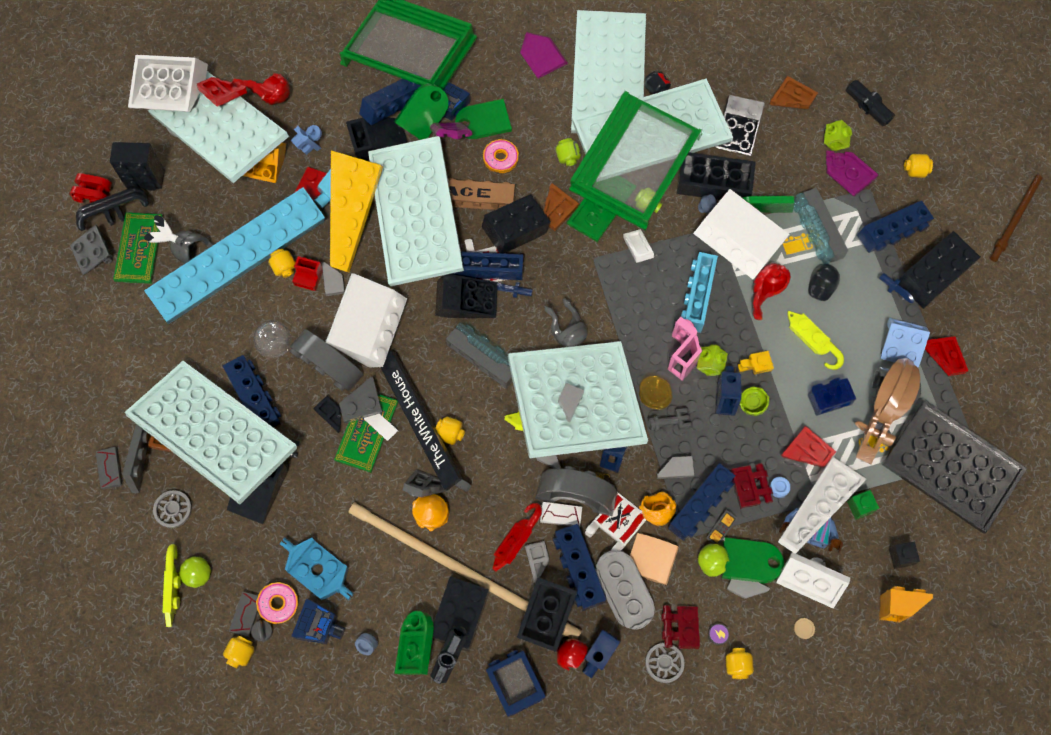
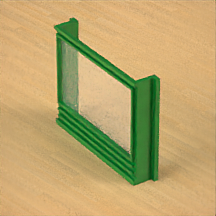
(410, 43)
(634, 160)

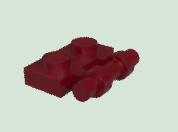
(746, 487)
(687, 627)

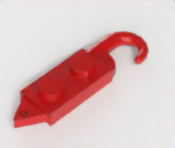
(516, 538)

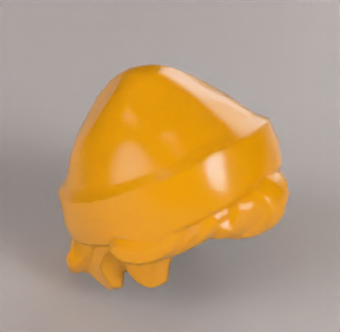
(658, 508)
(430, 512)

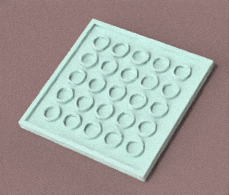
(606, 413)

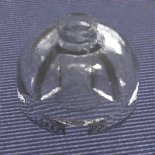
(272, 339)

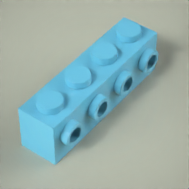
(700, 289)

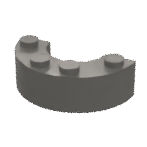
(326, 359)
(578, 486)

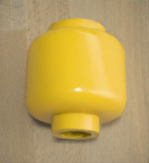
(918, 165)
(282, 263)
(450, 430)
(238, 652)
(739, 664)

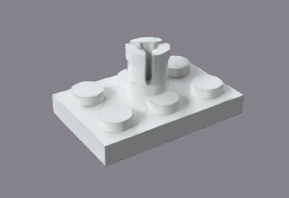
(813, 579)

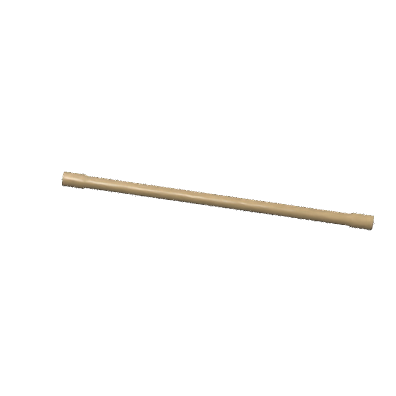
(365, 515)

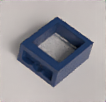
(515, 683)

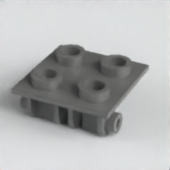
(91, 250)

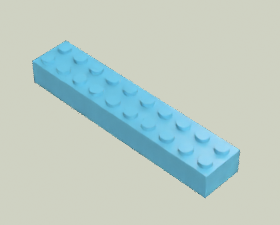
(234, 255)

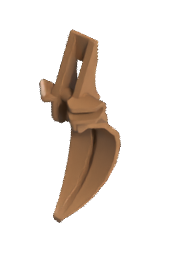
(892, 402)

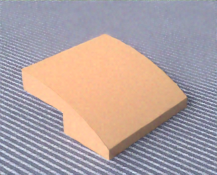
(653, 558)

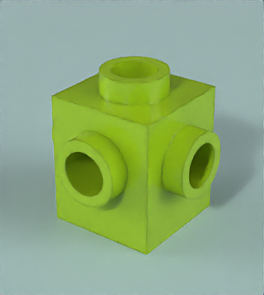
(837, 135)
(712, 360)

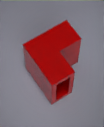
(307, 273)

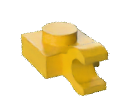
(758, 362)

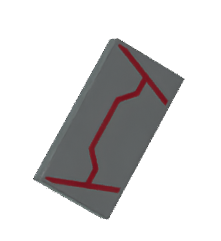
(108, 468)
(244, 615)

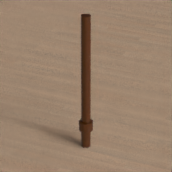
(1002, 243)

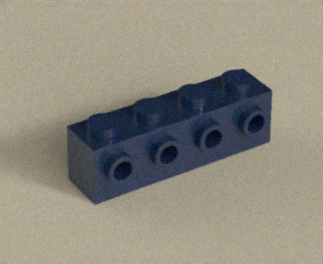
(387, 100)
(895, 226)
(491, 266)
(250, 391)
(698, 506)
(579, 566)

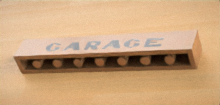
(480, 194)

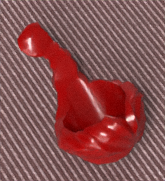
(272, 90)
(769, 282)

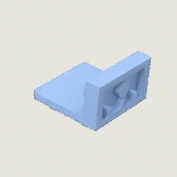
(905, 341)

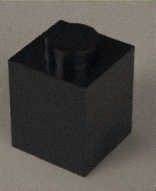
(904, 555)

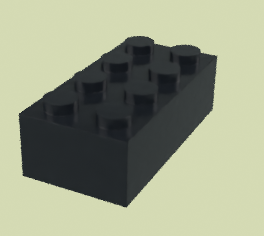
(715, 176)
(938, 269)

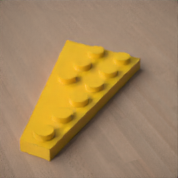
(351, 198)

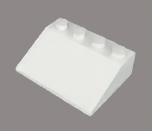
(166, 82)
(741, 234)
(366, 321)

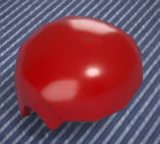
(571, 653)

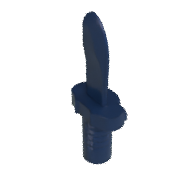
(894, 286)
(515, 289)

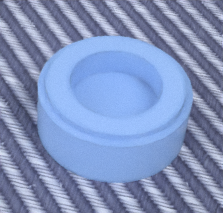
(780, 487)

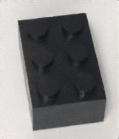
(137, 165)
(515, 224)
(462, 606)
(547, 614)

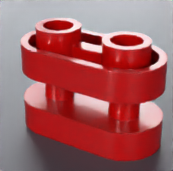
(85, 182)

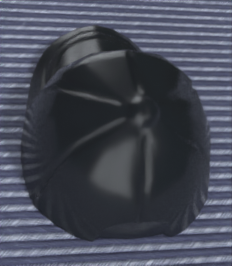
(823, 282)

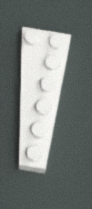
(828, 494)

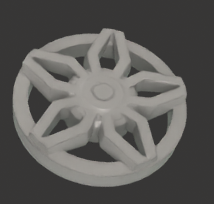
(172, 509)
(664, 663)

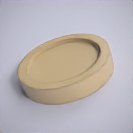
(804, 628)

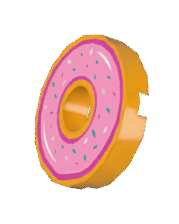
(500, 146)
(273, 615)

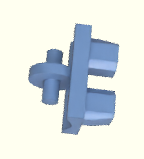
(305, 140)

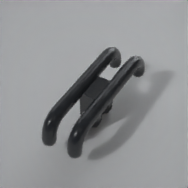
(109, 202)

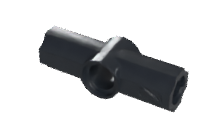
(870, 102)
(449, 654)

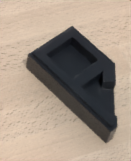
(330, 413)

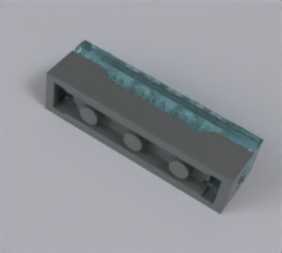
(820, 226)
(480, 353)

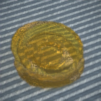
(655, 392)

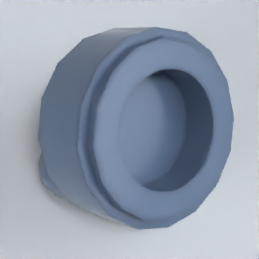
(707, 204)
(366, 644)

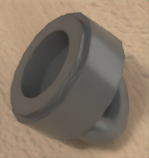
(262, 631)

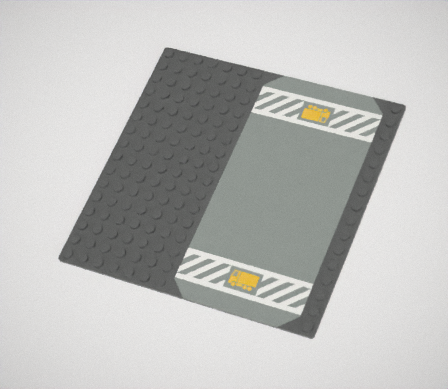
(650, 298)

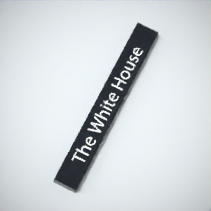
(420, 422)

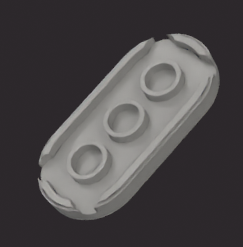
(625, 590)

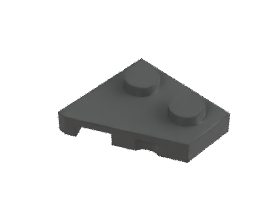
(361, 402)
(423, 485)

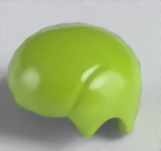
(754, 401)
(713, 559)
(195, 571)

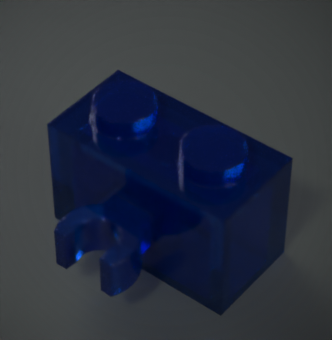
(831, 396)

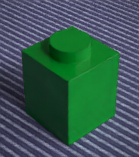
(863, 505)

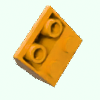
(270, 166)
(900, 605)

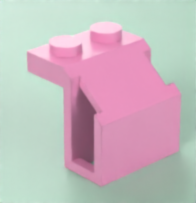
(687, 335)

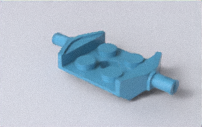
(305, 557)

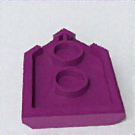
(541, 54)
(452, 130)
(849, 171)

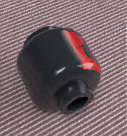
(657, 82)

